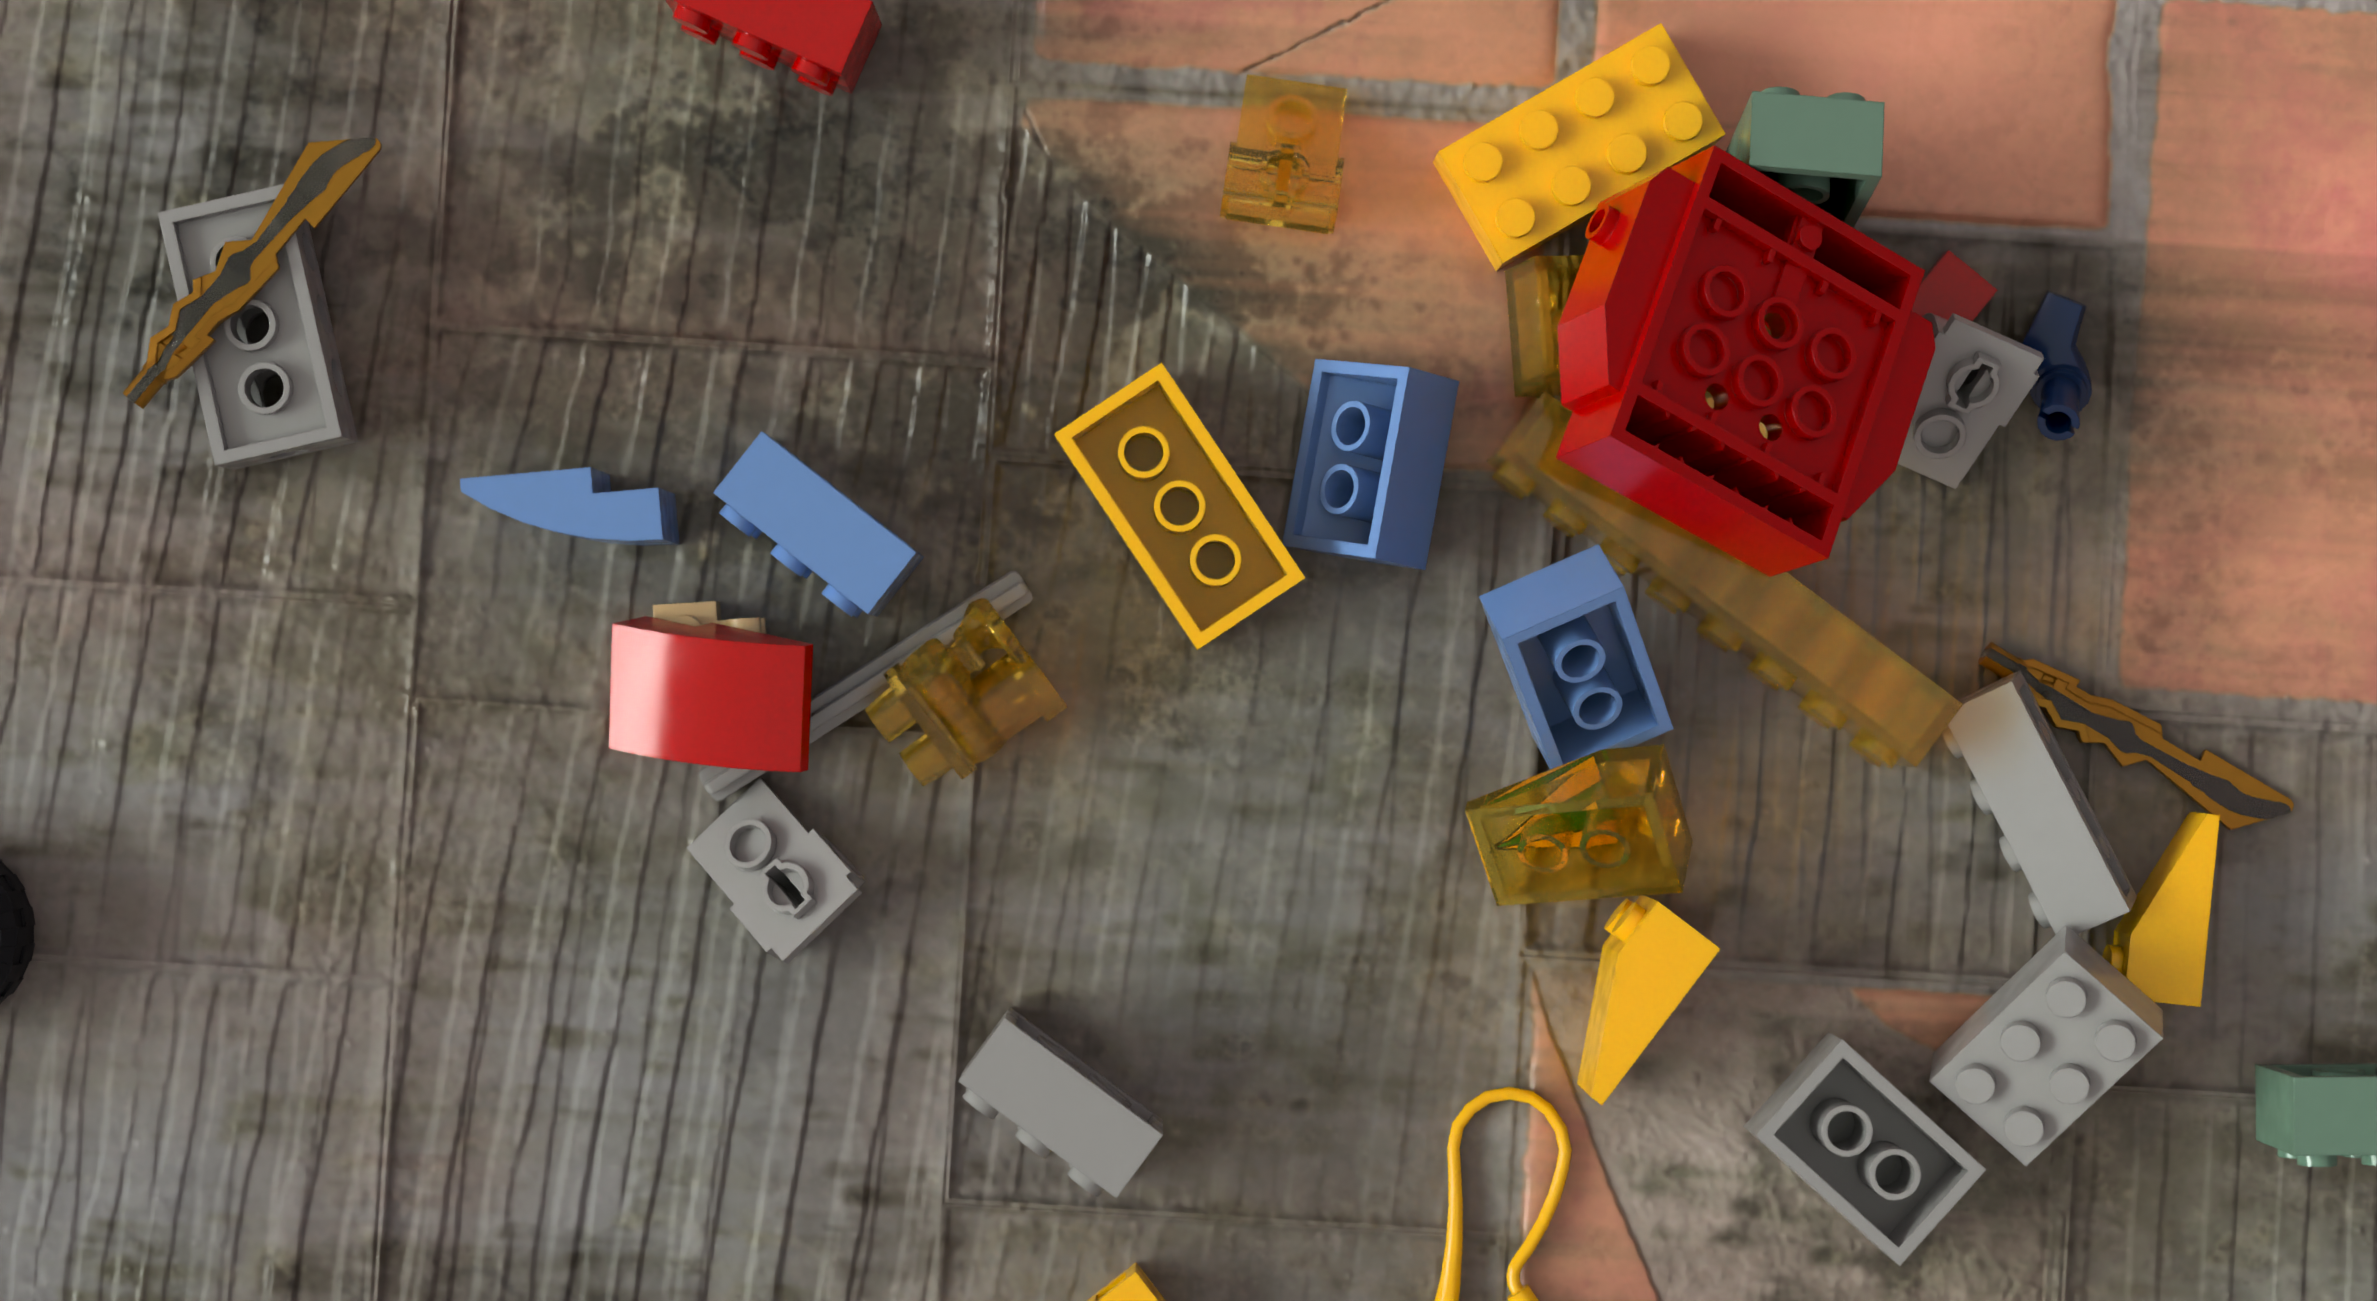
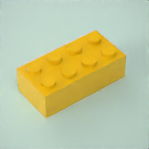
(1577, 145)
(1179, 506)

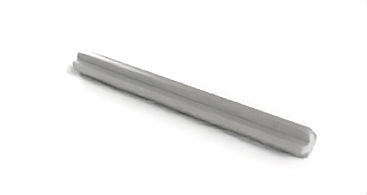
(866, 683)

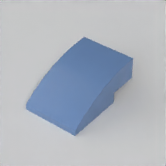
(580, 505)

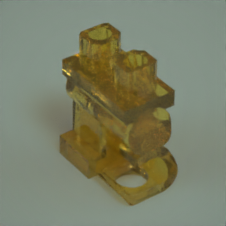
(961, 716)

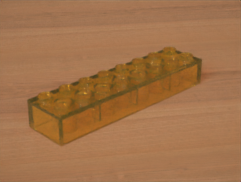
(1774, 620)

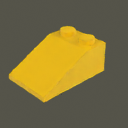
(1639, 983)

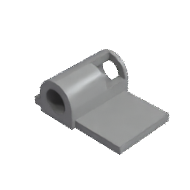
(1967, 393)
(776, 871)

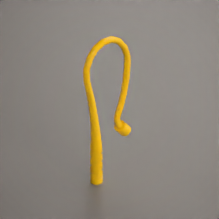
(1452, 1261)

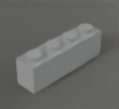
(2038, 807)

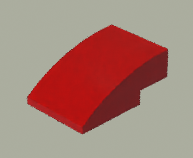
(710, 695)

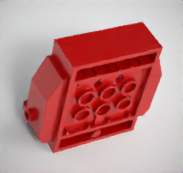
(1679, 307)

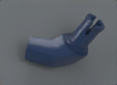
(2063, 375)

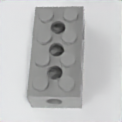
(298, 345)

